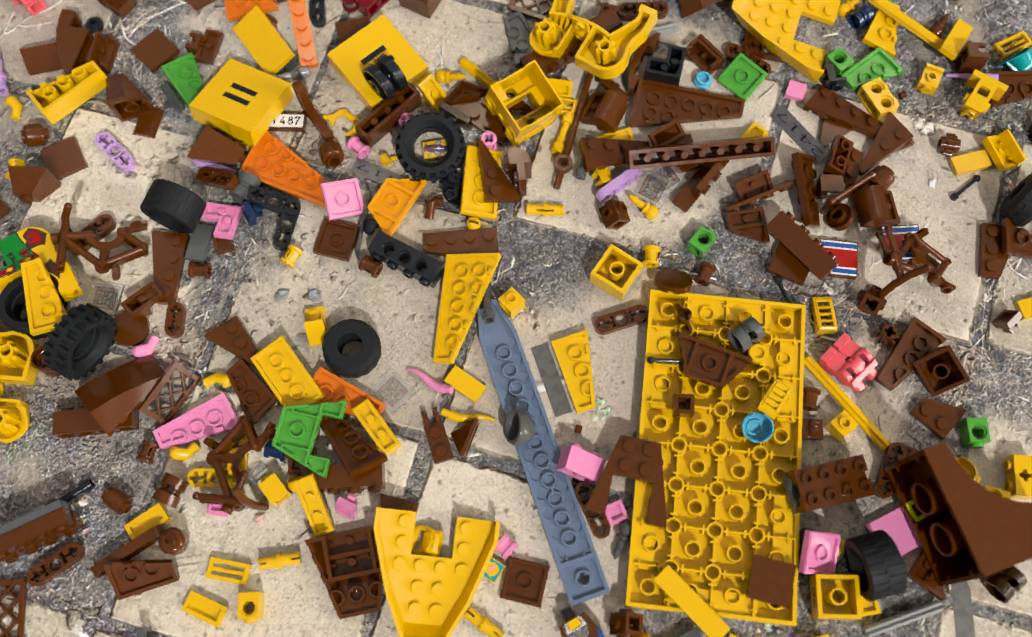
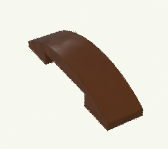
(647, 48)

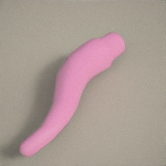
(437, 386)

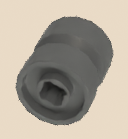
(246, 181)
(748, 333)

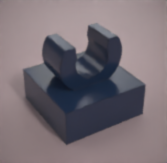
(251, 212)

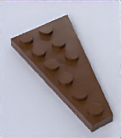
(662, 103)

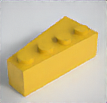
(68, 91)

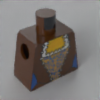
(578, 625)

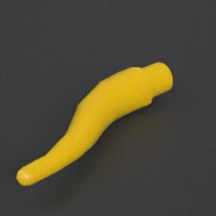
(458, 417)

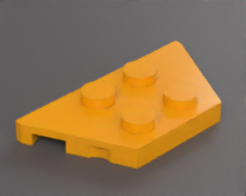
(394, 202)

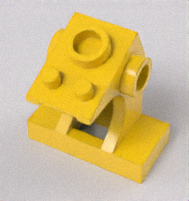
(975, 103)

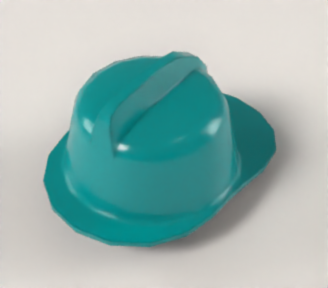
(1020, 61)

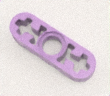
(117, 159)
(618, 184)

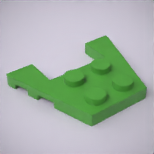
(298, 432)

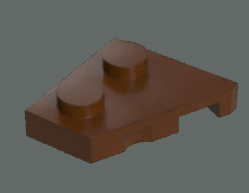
(924, 577)

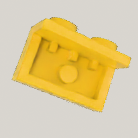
(1004, 151)

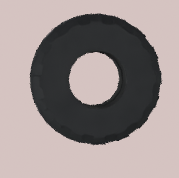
(1019, 203)
(343, 333)

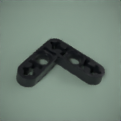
(285, 213)

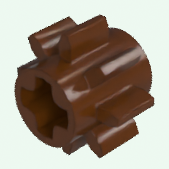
(949, 144)
(886, 334)

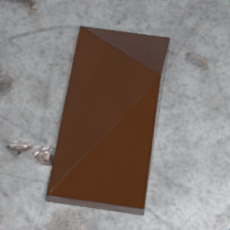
(667, 133)
(464, 437)

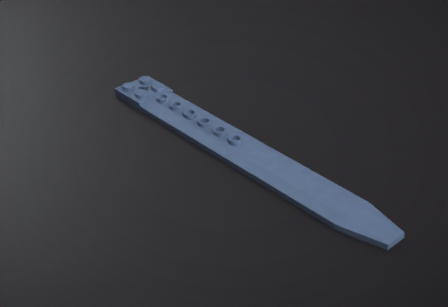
(539, 458)

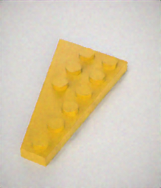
(463, 289)

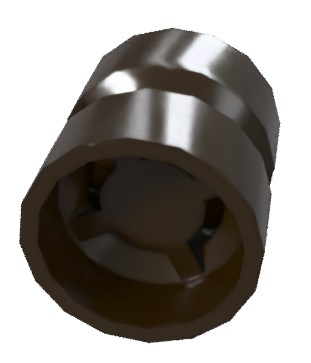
(1005, 583)

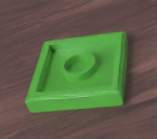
(742, 77)

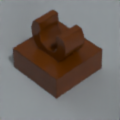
(1007, 320)
(812, 429)

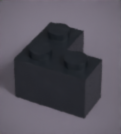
(667, 69)

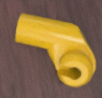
(16, 106)

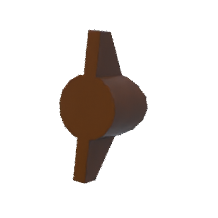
(683, 316)

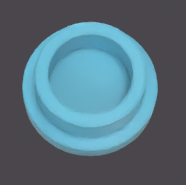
(702, 80)

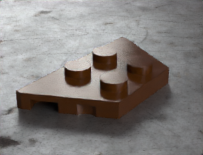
(482, 117)
(710, 362)

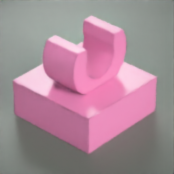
(347, 507)

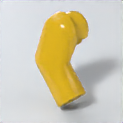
(217, 377)
(184, 453)

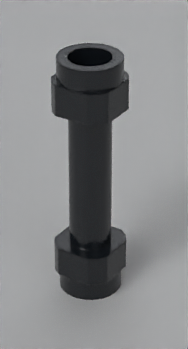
(84, 487)

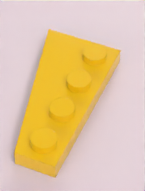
(575, 365)

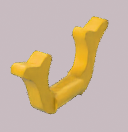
(343, 113)

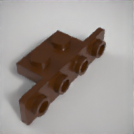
(699, 184)
(755, 187)

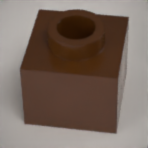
(683, 399)

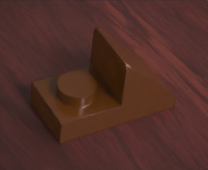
(141, 301)

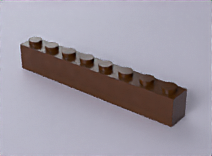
(699, 152)

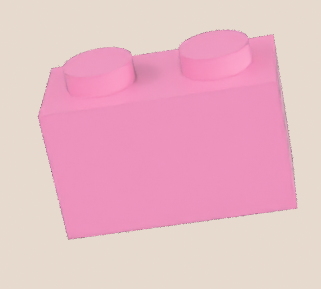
(580, 464)

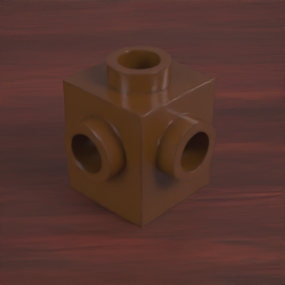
(614, 214)
(869, 301)
(626, 623)

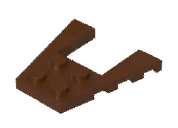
(637, 461)

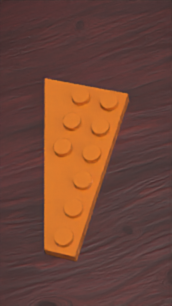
(284, 170)

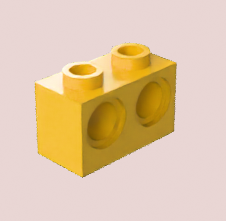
(874, 101)

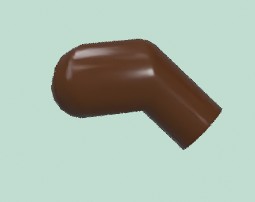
(431, 205)

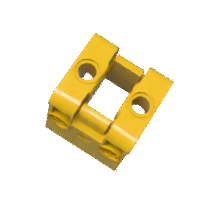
(525, 82)

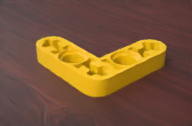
(201, 483)

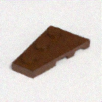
(990, 251)

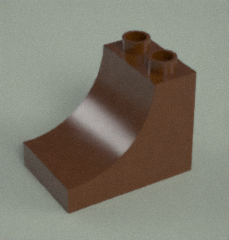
(968, 525)

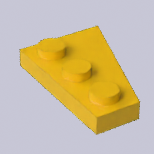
(882, 32)

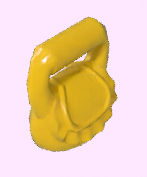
(431, 542)

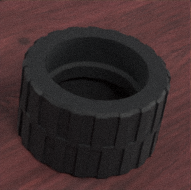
(173, 206)
(11, 303)
(877, 563)

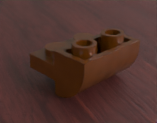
(604, 110)
(843, 160)
(518, 167)
(875, 207)

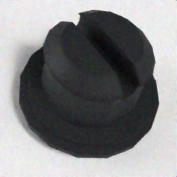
(369, 226)

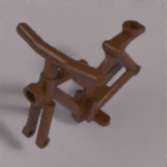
(920, 249)
(104, 263)
(219, 455)

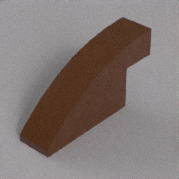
(72, 41)

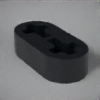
(313, 12)

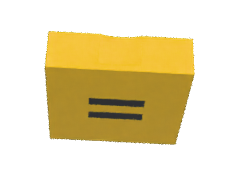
(364, 47)
(241, 101)

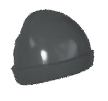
(518, 428)

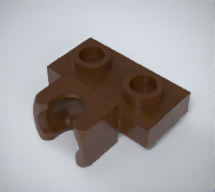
(205, 47)

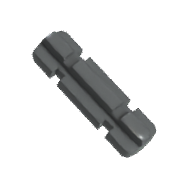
(172, 97)

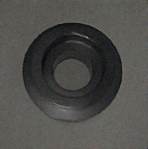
(95, 24)

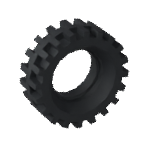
(426, 123)
(75, 358)

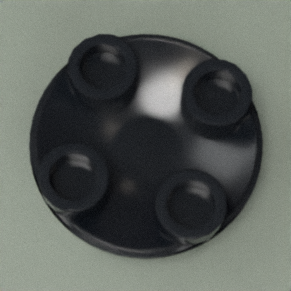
(452, 188)

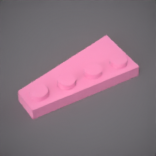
(201, 422)

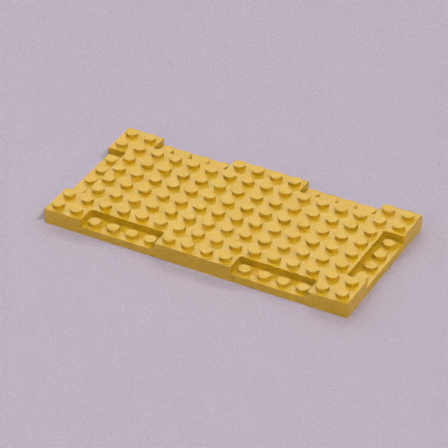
(718, 486)

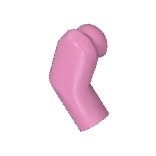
(145, 349)

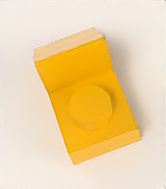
(431, 92)
(315, 325)

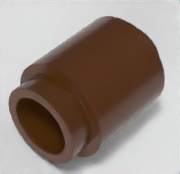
(117, 500)

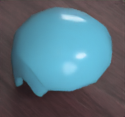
(757, 427)

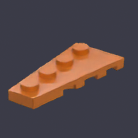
(338, 390)

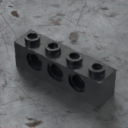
(383, 242)

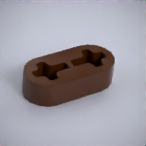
(175, 320)

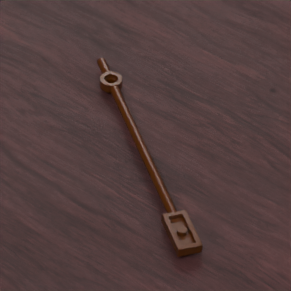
(565, 157)

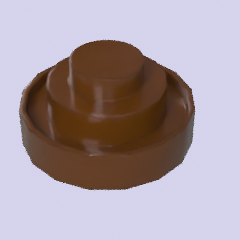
(840, 217)

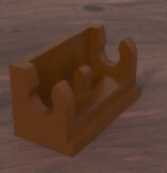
(103, 51)
(705, 55)
(971, 58)

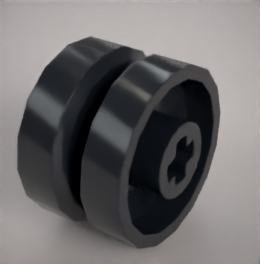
(385, 77)

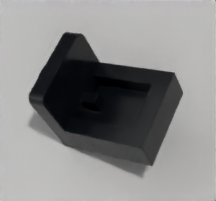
(829, 78)

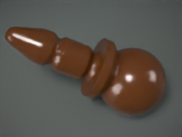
(939, 26)

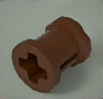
(370, 266)
(199, 270)
(704, 274)
(810, 398)
(147, 452)

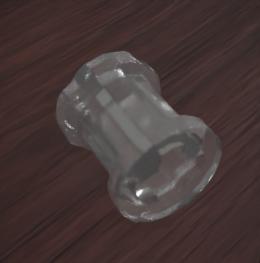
(472, 135)
(258, 472)

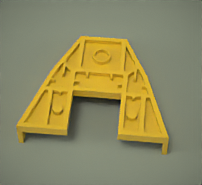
(775, 26)
(431, 591)

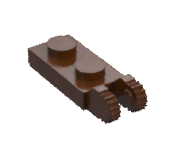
(437, 438)

